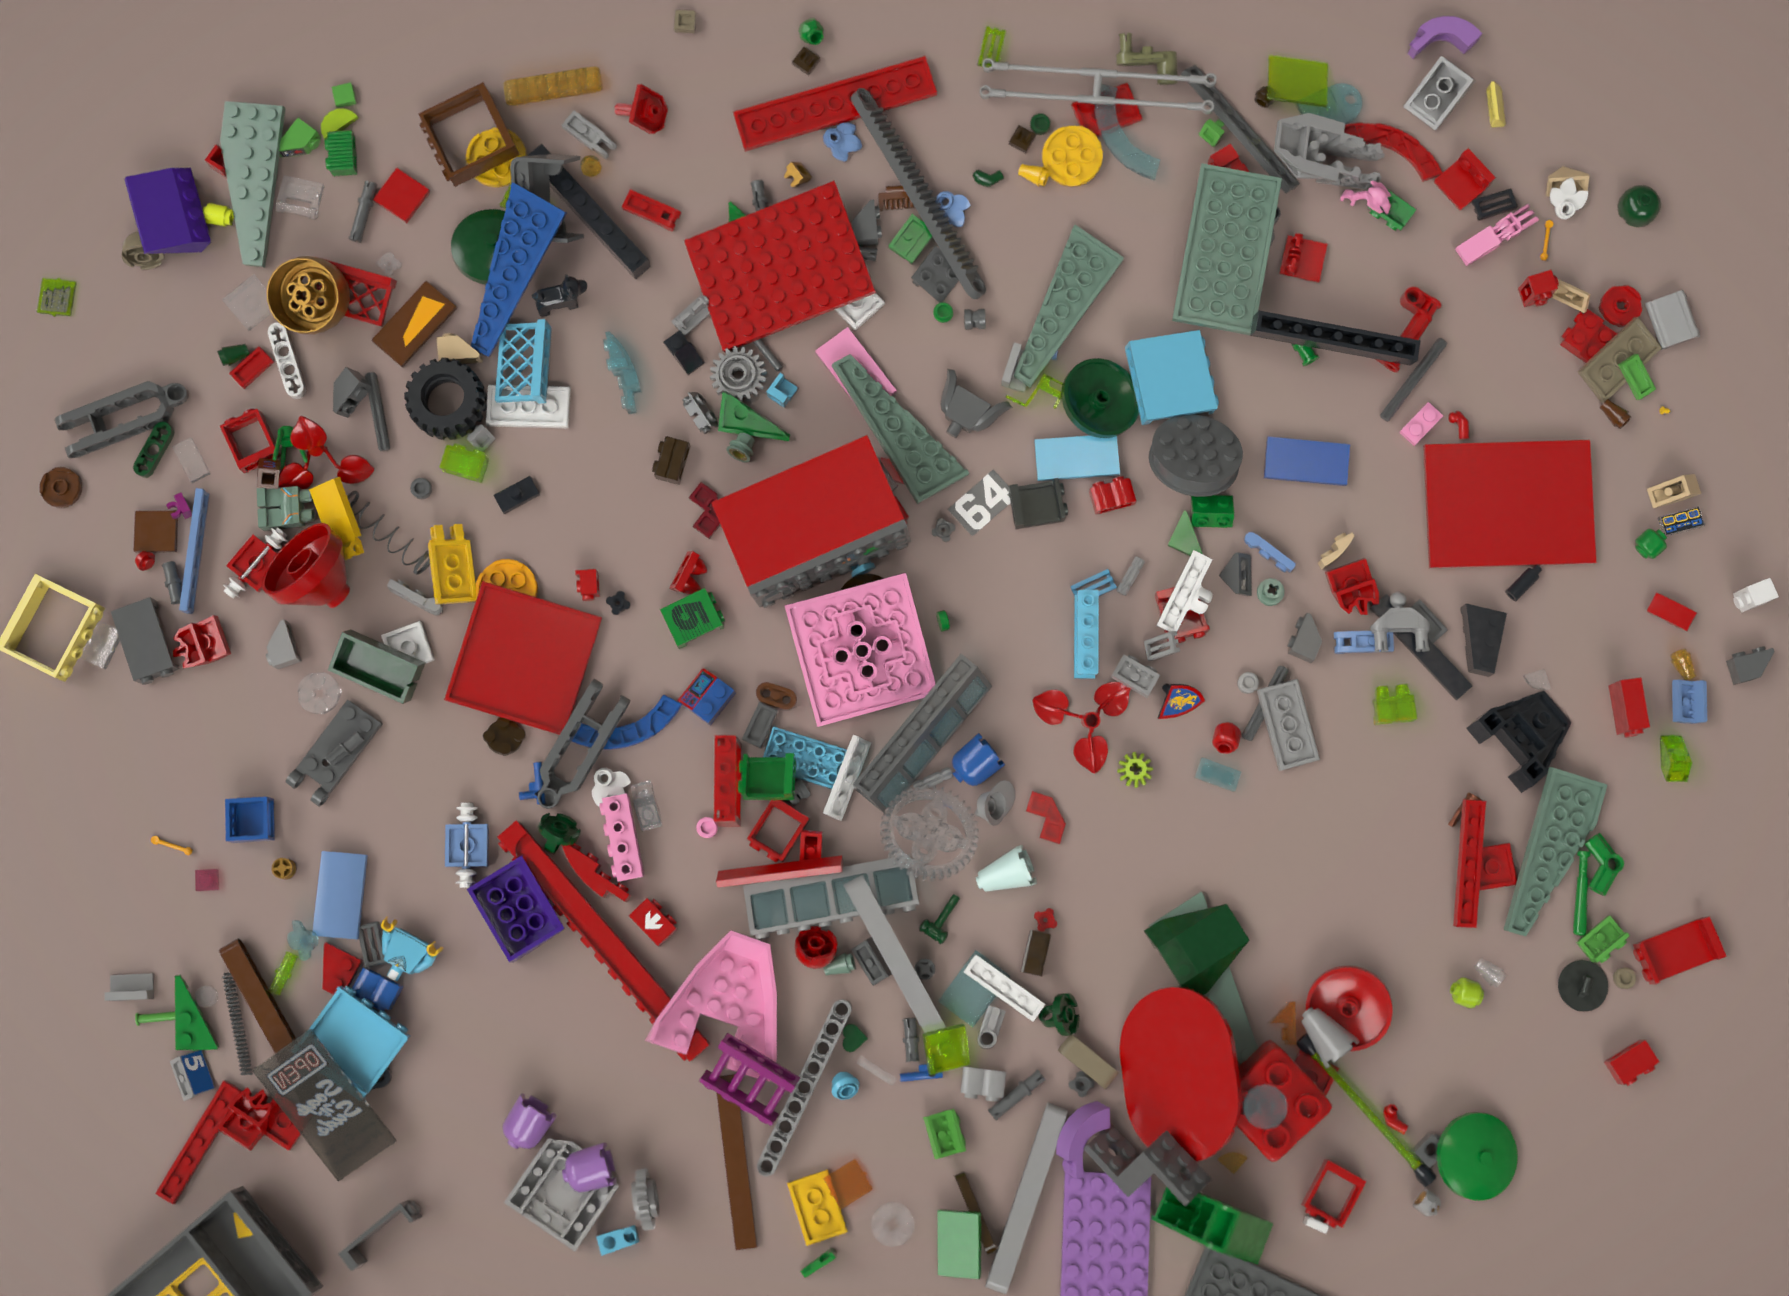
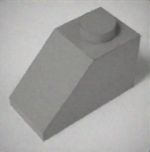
(282, 647)

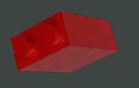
(1629, 707)

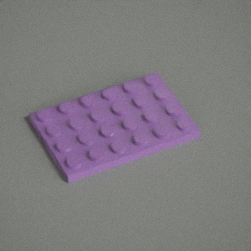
(1104, 1237)

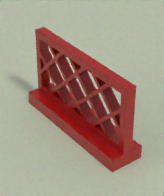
(366, 278)

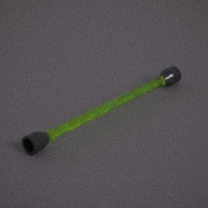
(1421, 1171)

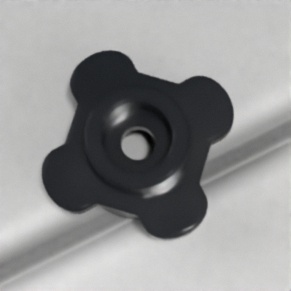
(624, 604)

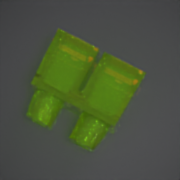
(1394, 708)

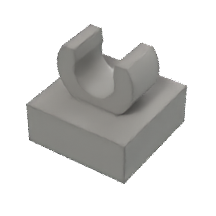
(480, 438)

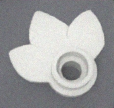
(1569, 197)
(612, 787)

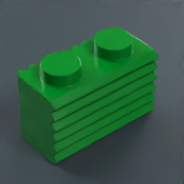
(341, 153)

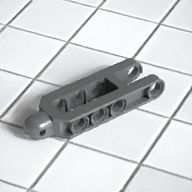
(169, 397)
(553, 786)

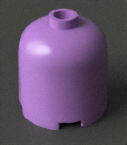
(527, 1122)
(589, 1169)

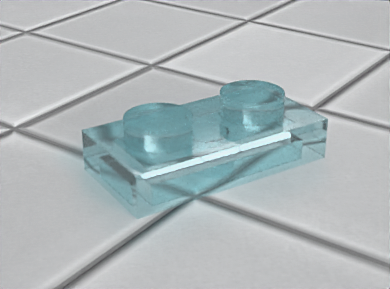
(1217, 774)

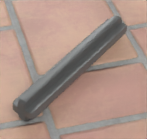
(377, 412)
(1257, 717)

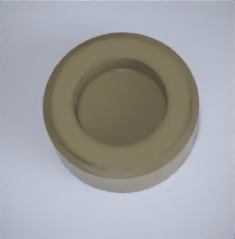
(1624, 978)

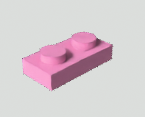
(1421, 424)

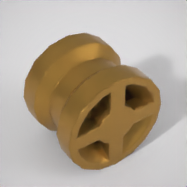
(278, 868)

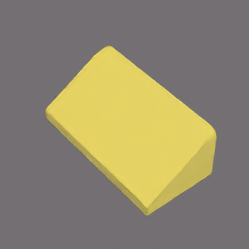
(1495, 105)

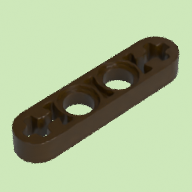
(972, 1206)

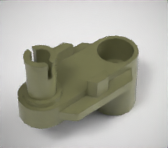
(1165, 60)

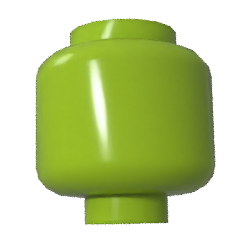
(1466, 992)

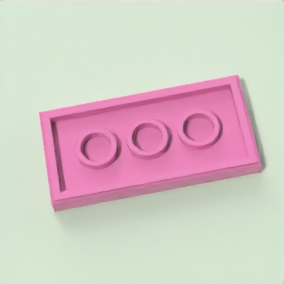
(845, 344)

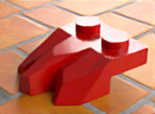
(1353, 586)
(201, 642)
(247, 1118)

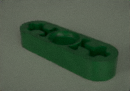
(166, 439)

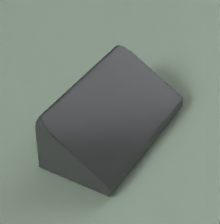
(871, 961)

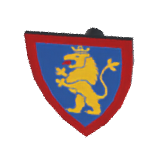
(1179, 700)

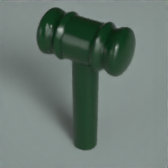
(934, 930)

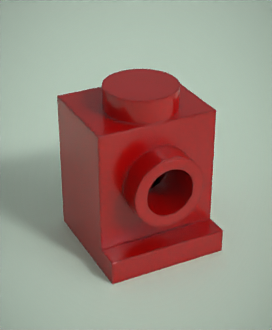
(588, 584)

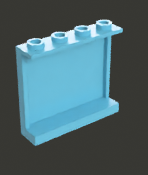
(1171, 376)
(359, 1037)

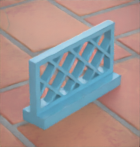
(540, 360)

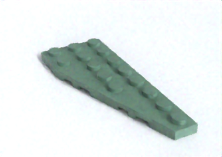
(251, 160)
(1562, 822)

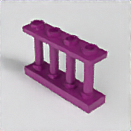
(758, 1062)

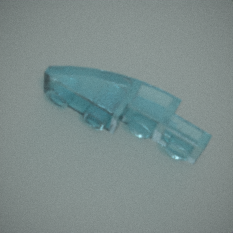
(621, 365)

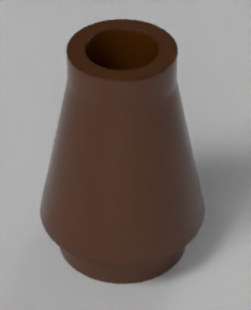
(1615, 413)

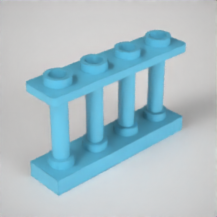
(1086, 634)

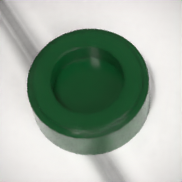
(1040, 124)

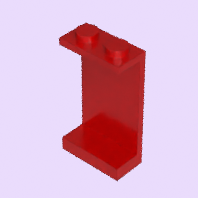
(1678, 950)

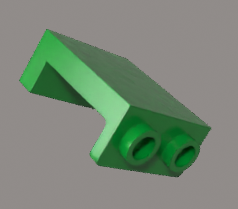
(768, 777)

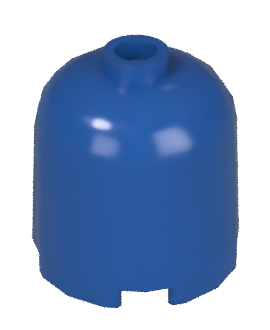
(976, 761)

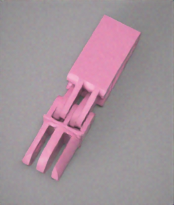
(1488, 240)

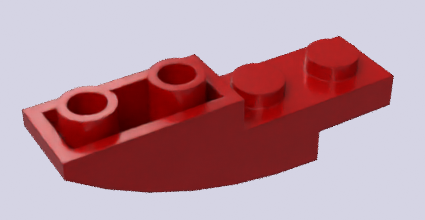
(587, 868)

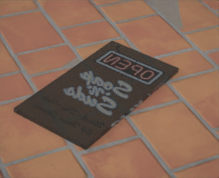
(324, 1105)

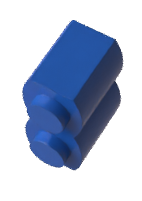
(377, 989)

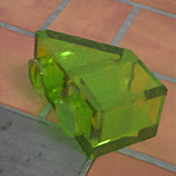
(1674, 759)

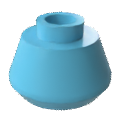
(844, 1085)

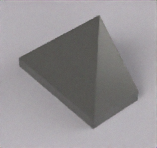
(1238, 574)

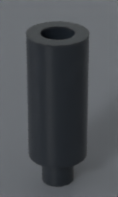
(1523, 583)

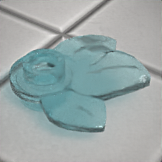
(302, 940)

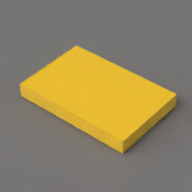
(816, 1209)

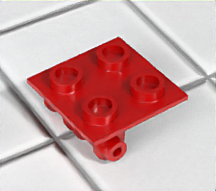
(1303, 258)

